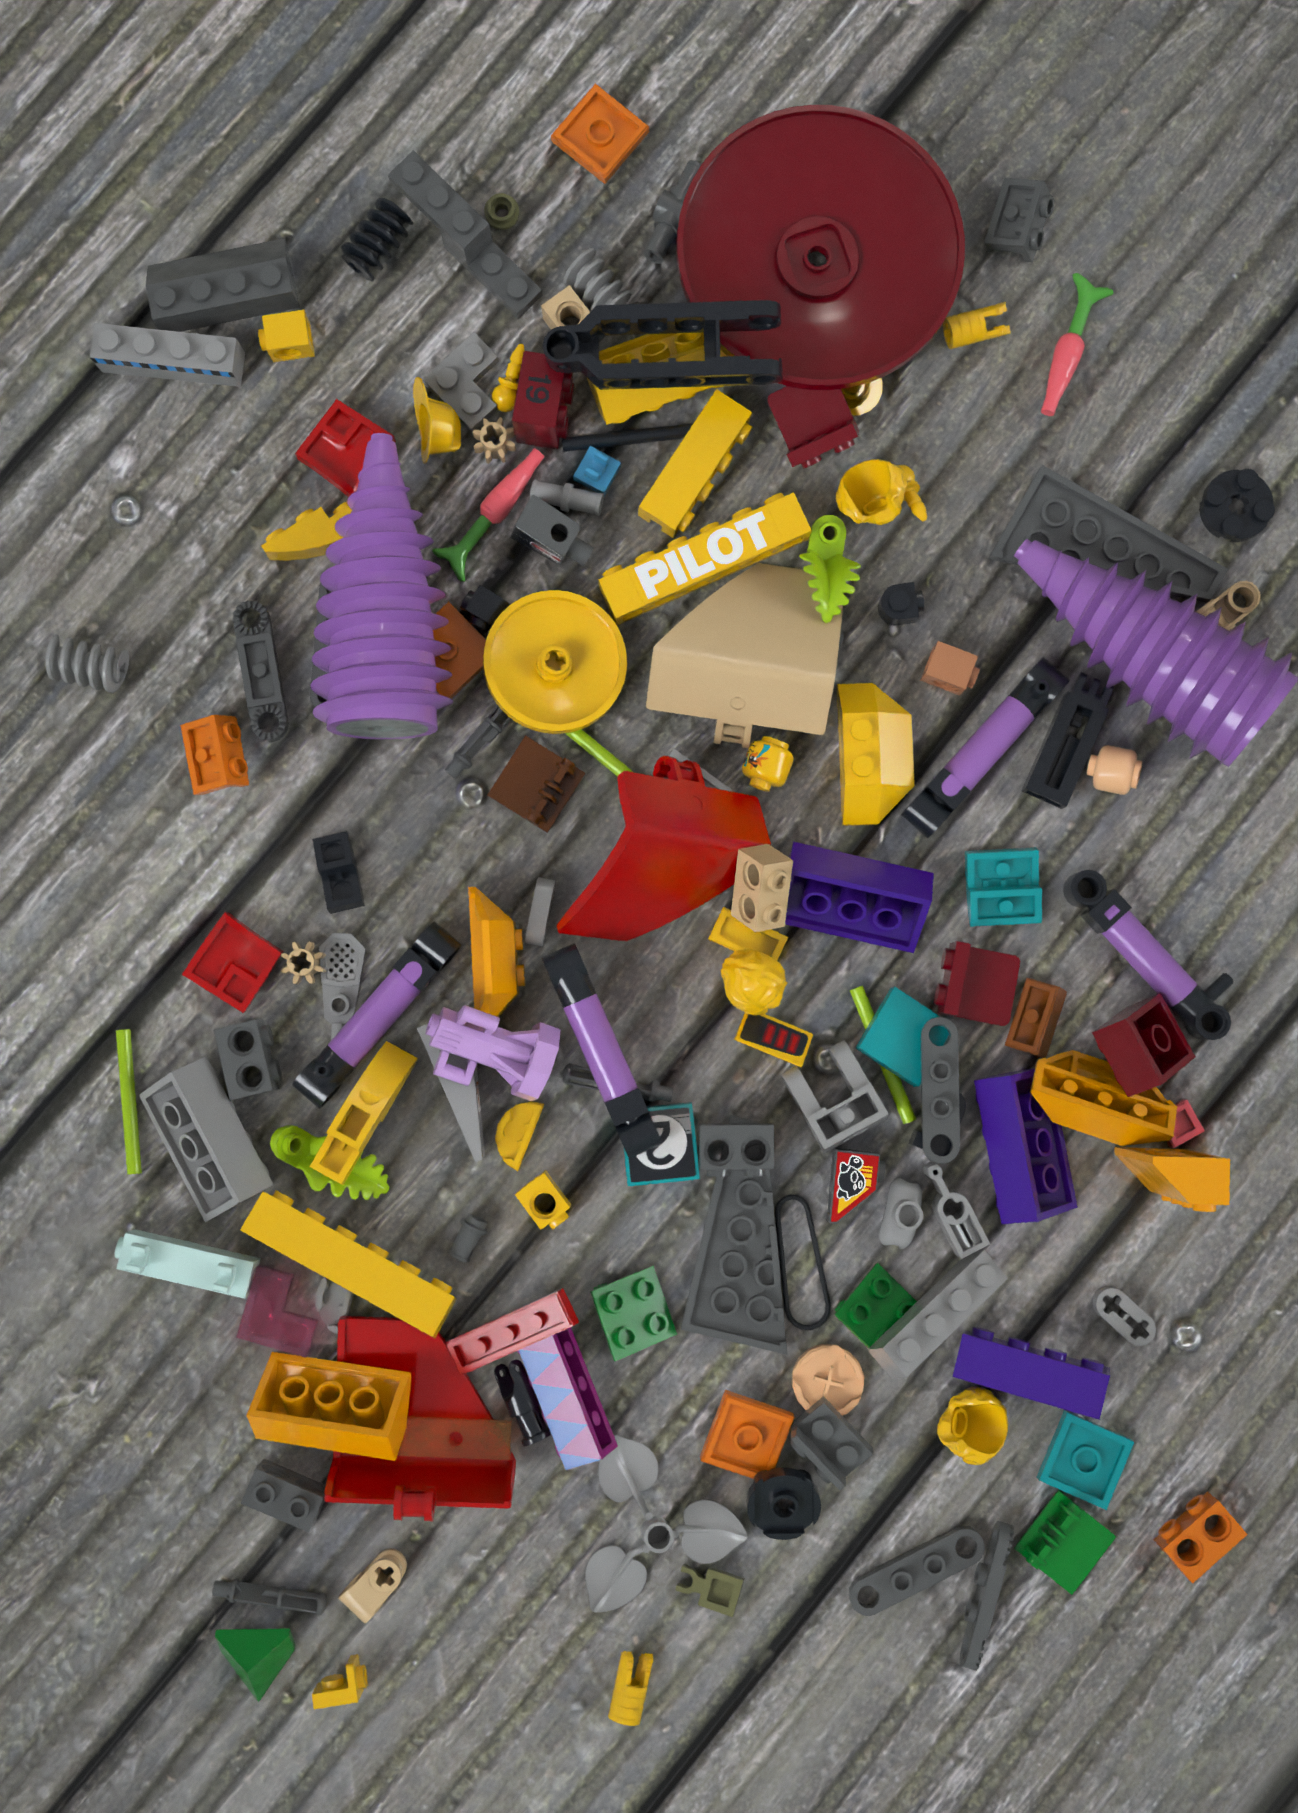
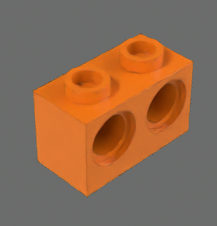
(1206, 1545)

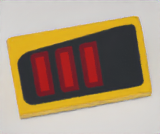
(774, 1038)

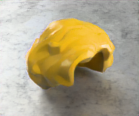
(872, 492)
(753, 981)
(974, 1425)

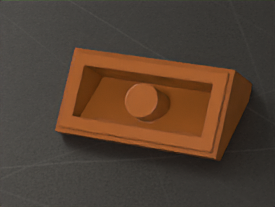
(1036, 1018)

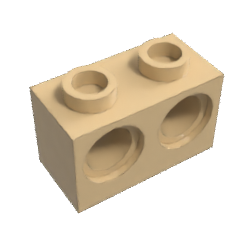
(761, 887)

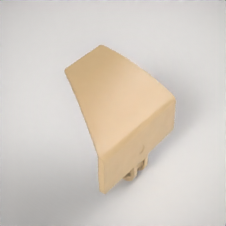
(750, 657)

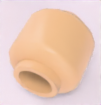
(1115, 769)

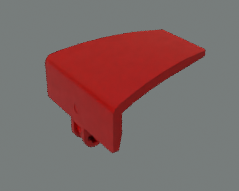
(671, 855)
(437, 1391)

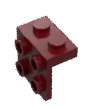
(812, 422)
(977, 984)

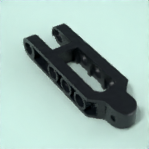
(577, 346)

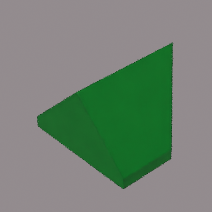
(256, 1654)

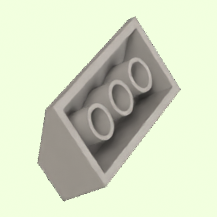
(205, 1138)

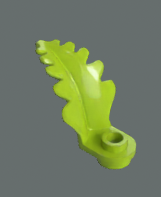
(829, 567)
(299, 1150)

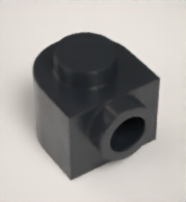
(901, 604)
(483, 607)

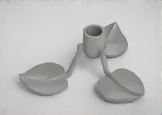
(708, 1534)

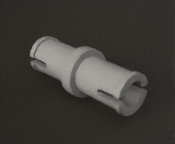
(568, 497)

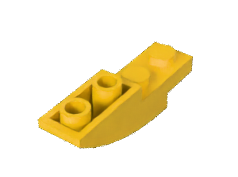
(306, 537)
(363, 1111)

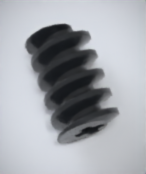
(374, 237)

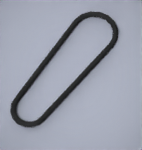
(818, 1261)

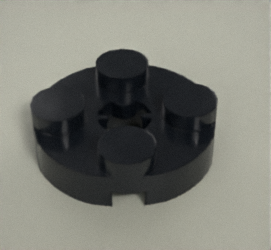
(1249, 489)
(780, 1484)

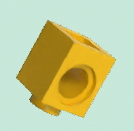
(286, 336)
(544, 1184)

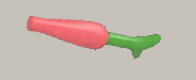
(1071, 345)
(493, 511)

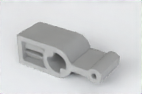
(950, 1223)

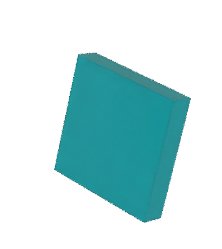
(895, 1035)
(1085, 1460)

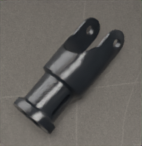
(521, 1402)

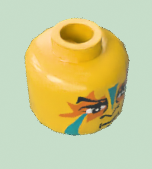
(767, 763)

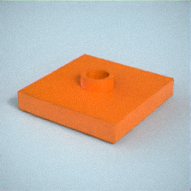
(600, 133)
(466, 651)
(746, 1435)

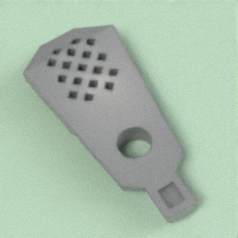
(339, 986)

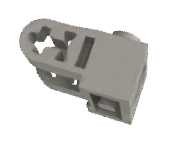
(847, 1118)

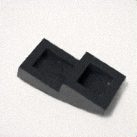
(338, 872)

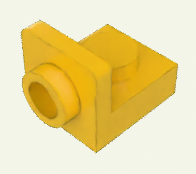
(337, 1691)

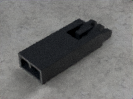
(1062, 755)

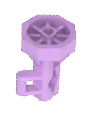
(520, 1056)

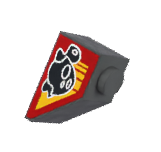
(852, 1181)

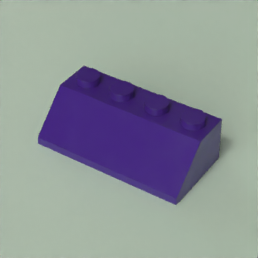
(858, 897)
(1023, 1150)

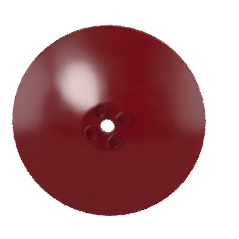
(836, 188)

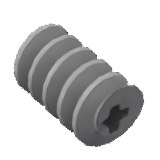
(593, 285)
(85, 666)

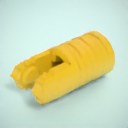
(971, 326)
(630, 1692)

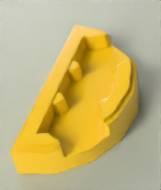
(516, 1131)

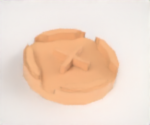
(830, 1373)

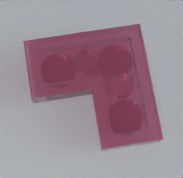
(267, 1321)

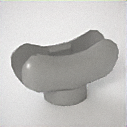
(901, 1213)

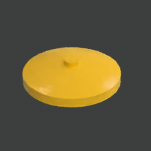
(554, 661)

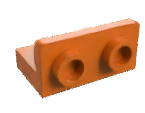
(214, 754)

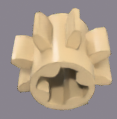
(494, 429)
(293, 967)

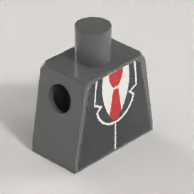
(541, 521)

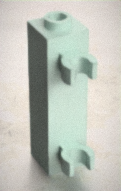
(186, 1263)

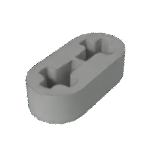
(540, 912)
(1129, 1309)

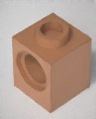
(950, 668)

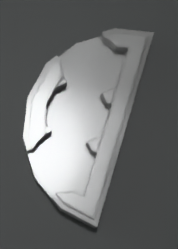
(332, 1303)

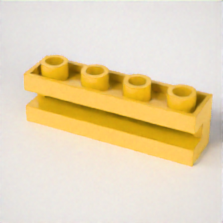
(695, 463)

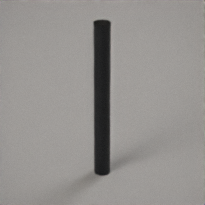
(626, 437)

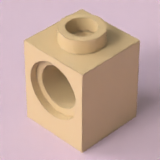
(563, 305)

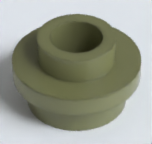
(498, 202)

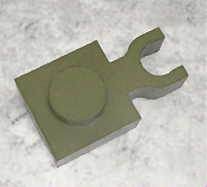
(718, 1589)

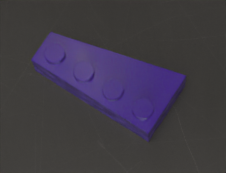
(1032, 1372)

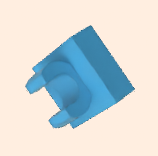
(597, 470)

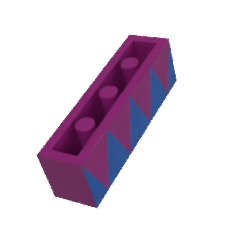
(568, 1399)

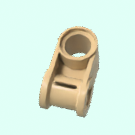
(1230, 612)
(373, 1587)

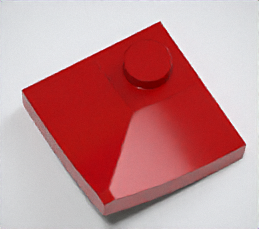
(339, 446)
(233, 962)

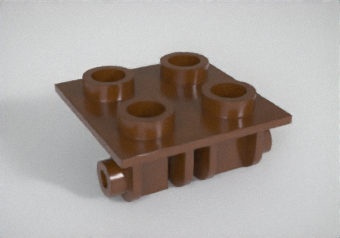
(536, 784)

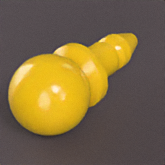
(505, 393)
(911, 495)

